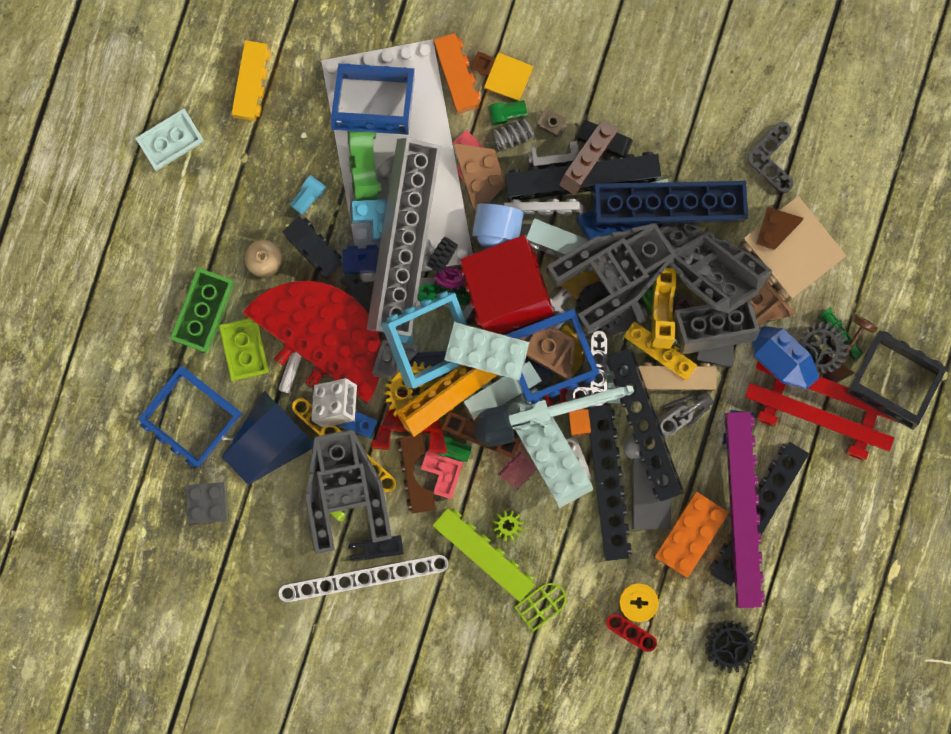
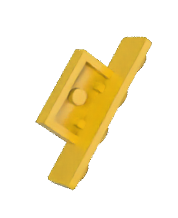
(669, 358)

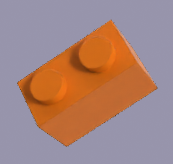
(579, 422)

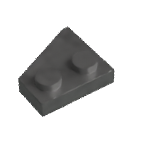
(385, 363)

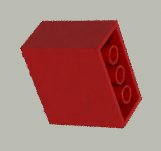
(506, 287)

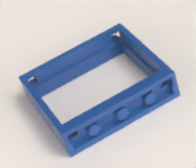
(373, 122)
(571, 383)
(163, 437)

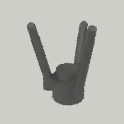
(702, 401)

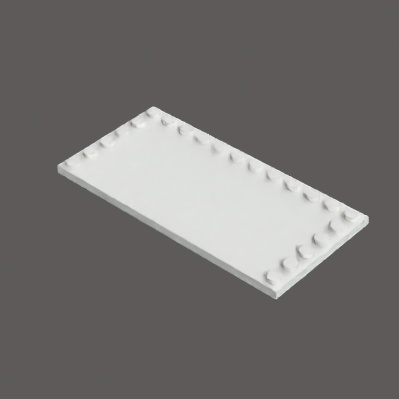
(427, 124)

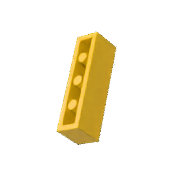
(250, 81)

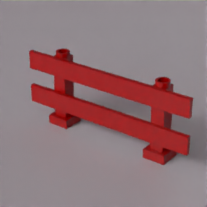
(862, 433)

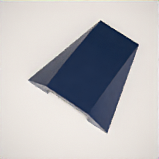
(265, 441)

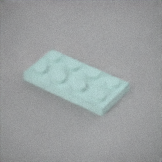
(487, 351)

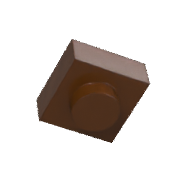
(483, 64)

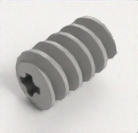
(512, 134)

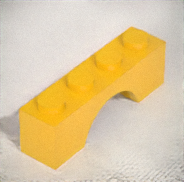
(662, 310)

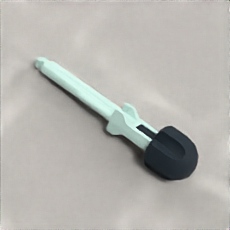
(496, 427)

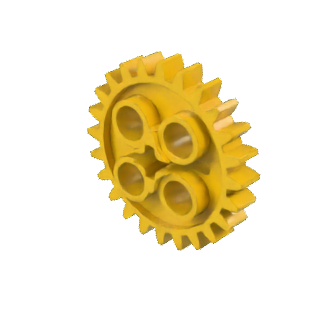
(397, 383)

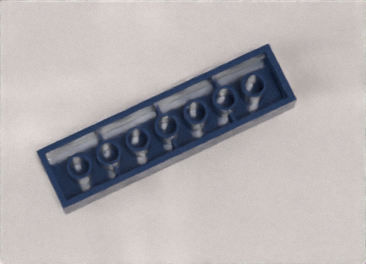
(669, 203)

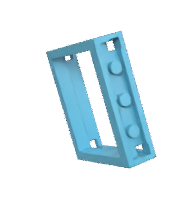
(411, 380)

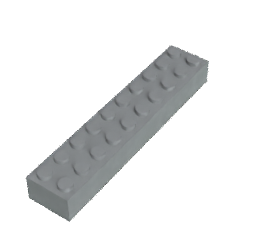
(404, 232)

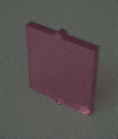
(518, 470)

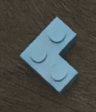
(369, 212)

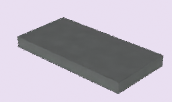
(646, 509)

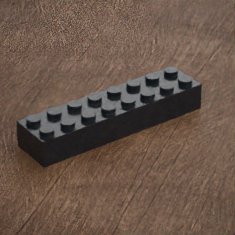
(545, 182)

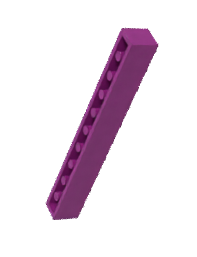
(743, 510)

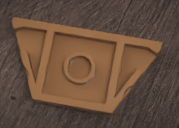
(480, 173)
(769, 305)
(553, 351)

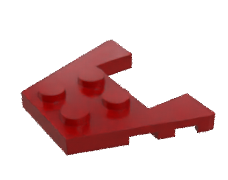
(393, 423)

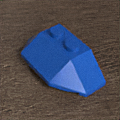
(784, 357)

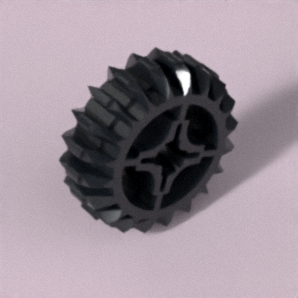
(733, 655)

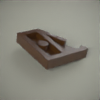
(776, 228)

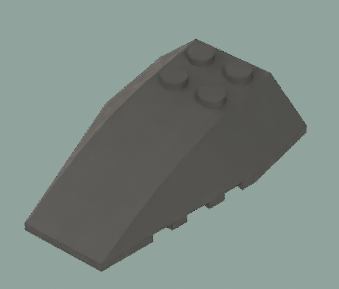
(714, 267)

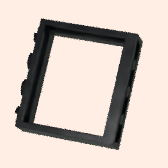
(881, 403)

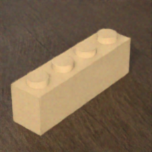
(663, 379)

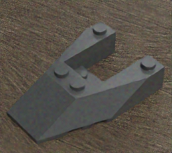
(625, 266)
(342, 480)

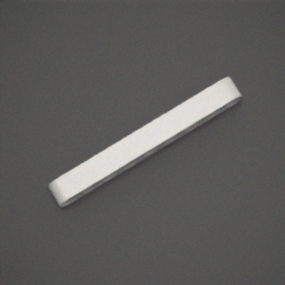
(354, 578)

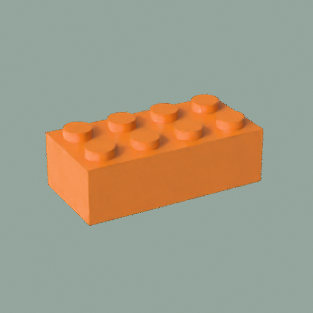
(691, 534)

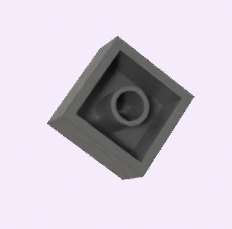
(207, 503)

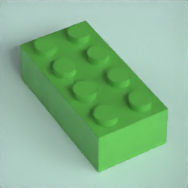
(203, 310)

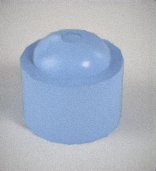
(496, 224)

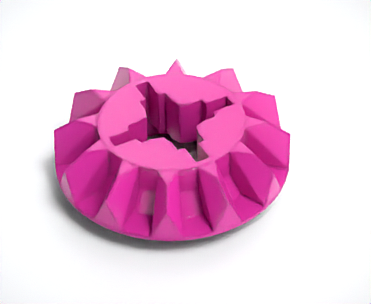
(450, 278)

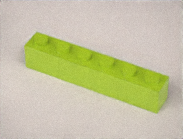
(484, 555)

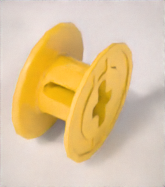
(646, 594)

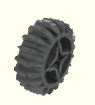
(828, 332)

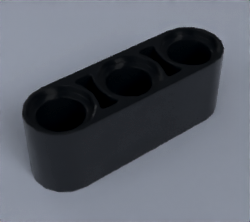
(619, 146)

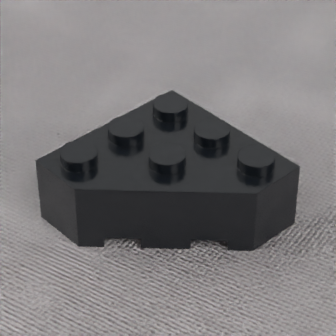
(313, 247)

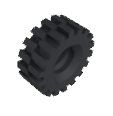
(589, 295)

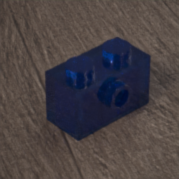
(360, 260)

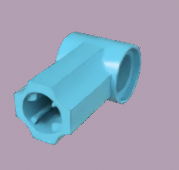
(310, 191)

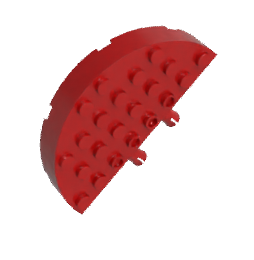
(322, 328)

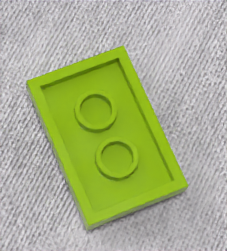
(244, 349)

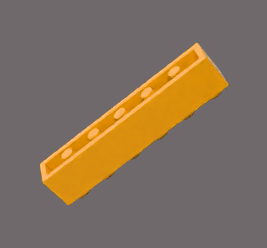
(442, 397)

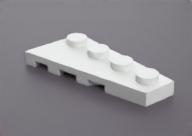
(547, 208)

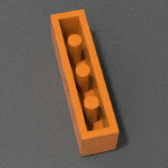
(456, 73)

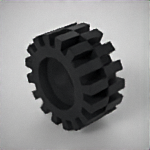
(442, 255)

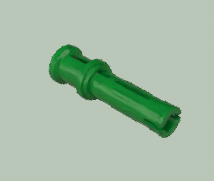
(828, 316)

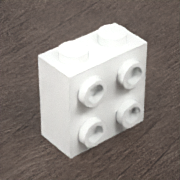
(334, 402)

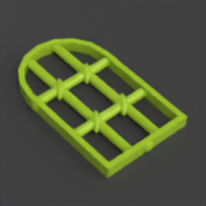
(540, 613)

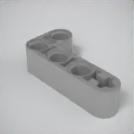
(591, 388)

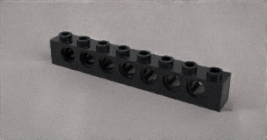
(654, 431)
(615, 472)
(778, 492)

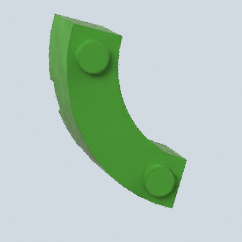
(363, 166)

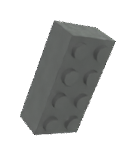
(707, 328)

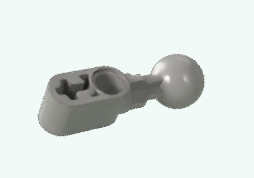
(632, 449)

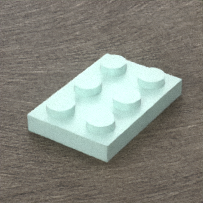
(170, 139)

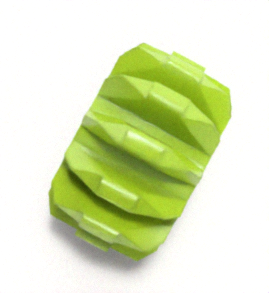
(512, 520)

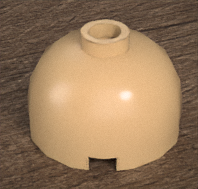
(263, 258)

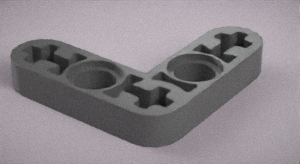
(765, 154)

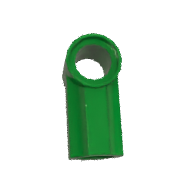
(502, 113)
(456, 450)

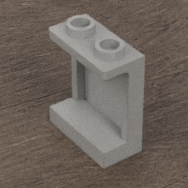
(561, 160)

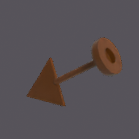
(844, 372)

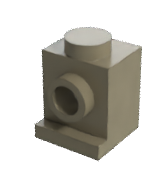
(545, 125)

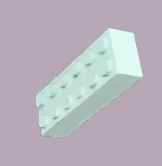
(551, 456)

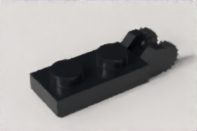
(378, 549)

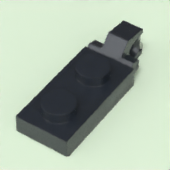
(358, 291)

